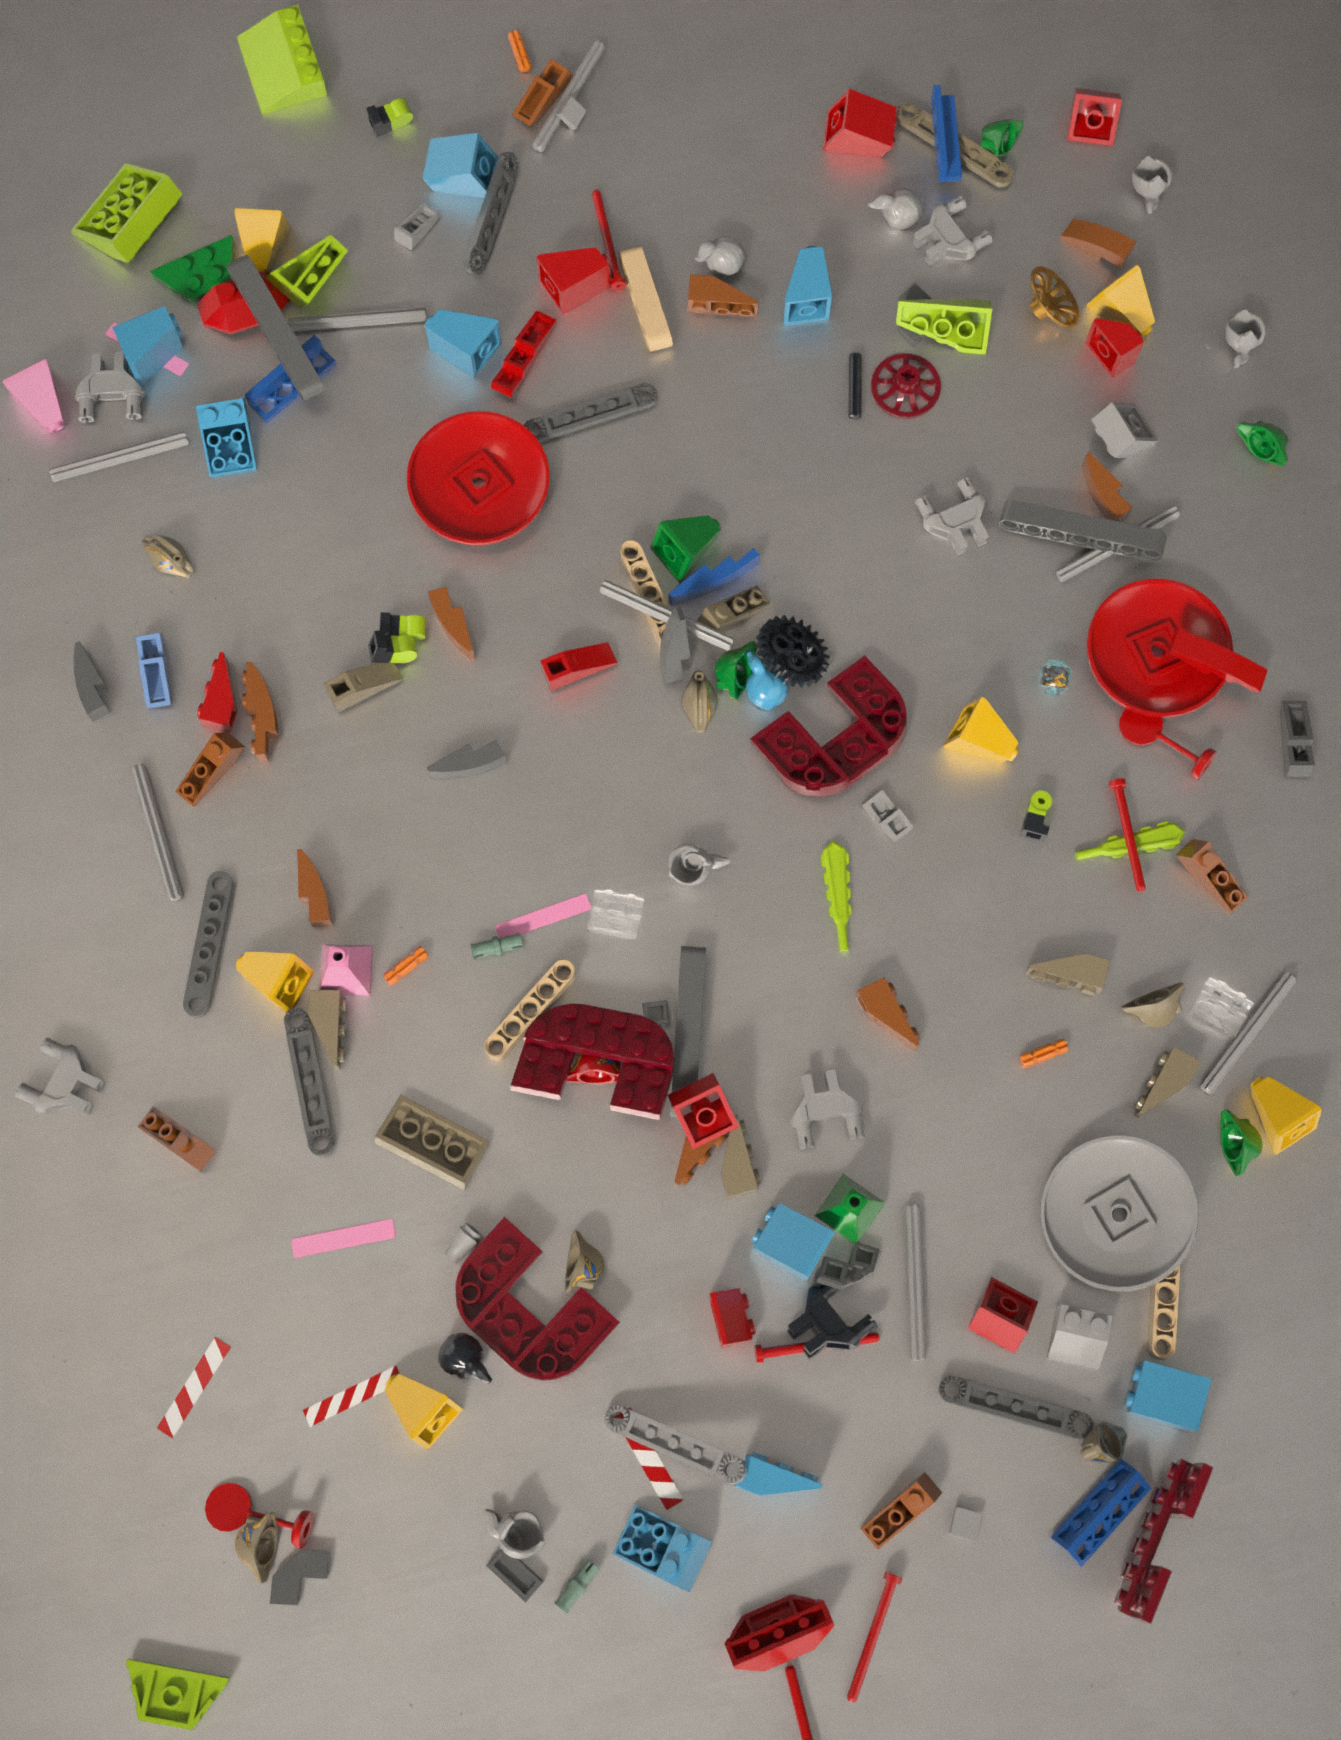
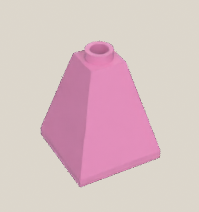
(37, 394)
(346, 969)

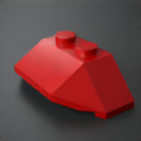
(227, 310)
(778, 1633)

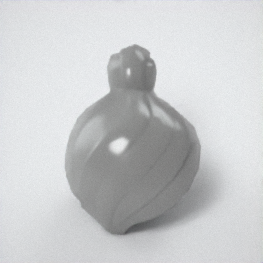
(1150, 180)
(899, 208)
(722, 255)
(1243, 334)
(692, 865)
(518, 1532)

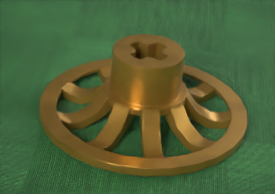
(1046, 304)

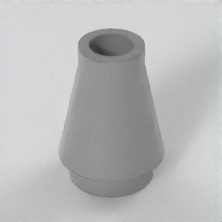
(463, 1242)

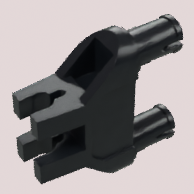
(827, 1325)

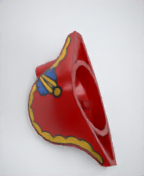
(594, 1070)

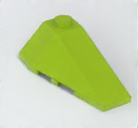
(949, 321)

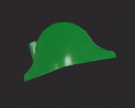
(1001, 136)
(1265, 441)
(734, 669)
(1239, 1141)

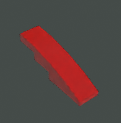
(523, 354)
(1217, 659)

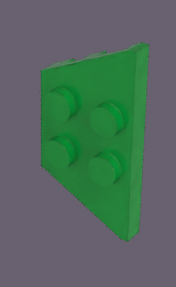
(198, 271)

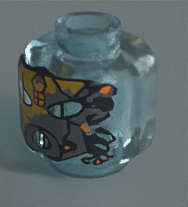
(1054, 677)

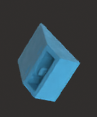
(226, 437)
(769, 1479)
(662, 1548)

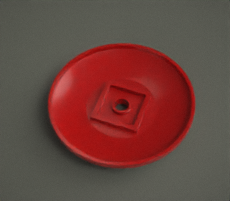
(473, 448)
(1146, 617)

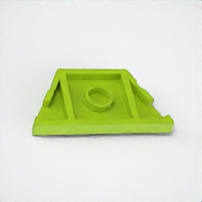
(173, 1694)

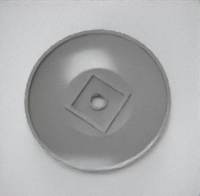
(1111, 1176)

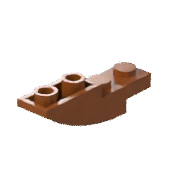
(262, 709)

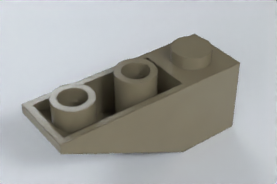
(734, 610)
(361, 684)
(1078, 971)
(326, 1016)
(1174, 1074)
(737, 1169)

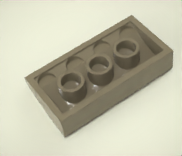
(431, 1142)

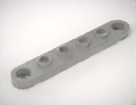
(675, 1444)

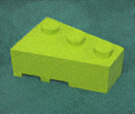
(308, 271)

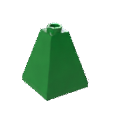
(684, 542)
(844, 1218)

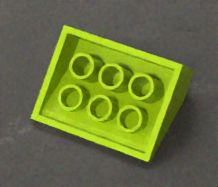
(281, 61)
(127, 211)

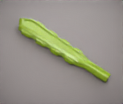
(1148, 839)
(837, 877)

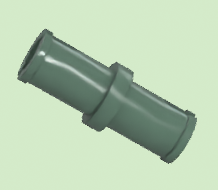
(496, 946)
(577, 1586)

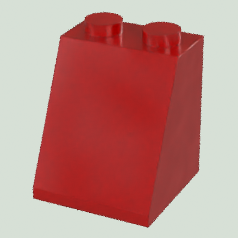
(860, 125)
(573, 276)

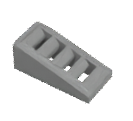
(408, 237)

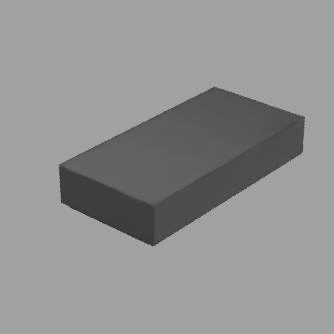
(515, 1575)

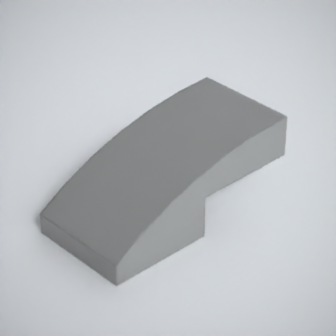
(887, 816)

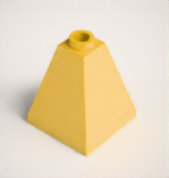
(262, 235)
(1126, 302)
(982, 733)
(276, 975)
(1283, 1113)
(421, 1409)

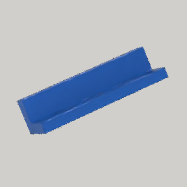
(945, 136)
(278, 378)
(1098, 1509)

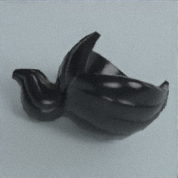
(463, 1357)

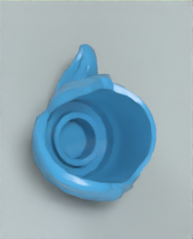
(762, 687)

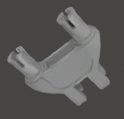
(947, 236)
(108, 386)
(958, 519)
(64, 1082)
(825, 1106)

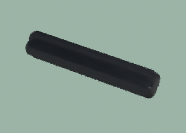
(855, 386)

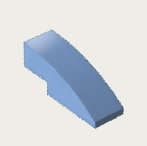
(154, 670)

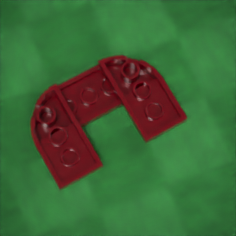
(850, 754)
(602, 1033)
(509, 1327)
(1176, 1498)

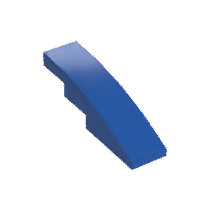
(707, 581)

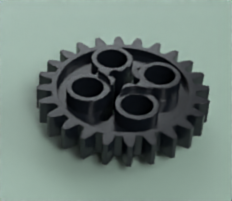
(792, 651)

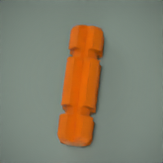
(519, 51)
(405, 965)
(1044, 1053)

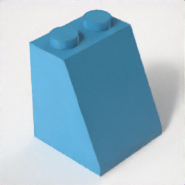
(460, 165)
(809, 288)
(463, 339)
(149, 342)
(792, 1241)
(1167, 1396)

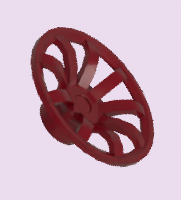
(905, 382)

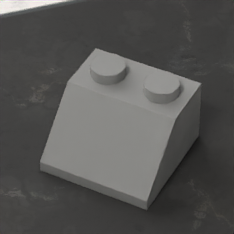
(1123, 429)
(1079, 1336)

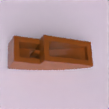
(542, 93)
(1099, 241)
(1105, 490)
(451, 621)
(313, 892)

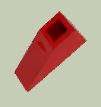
(576, 664)
(219, 705)

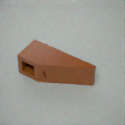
(715, 296)
(210, 766)
(1212, 874)
(883, 1009)
(176, 1138)
(692, 1157)
(901, 1510)

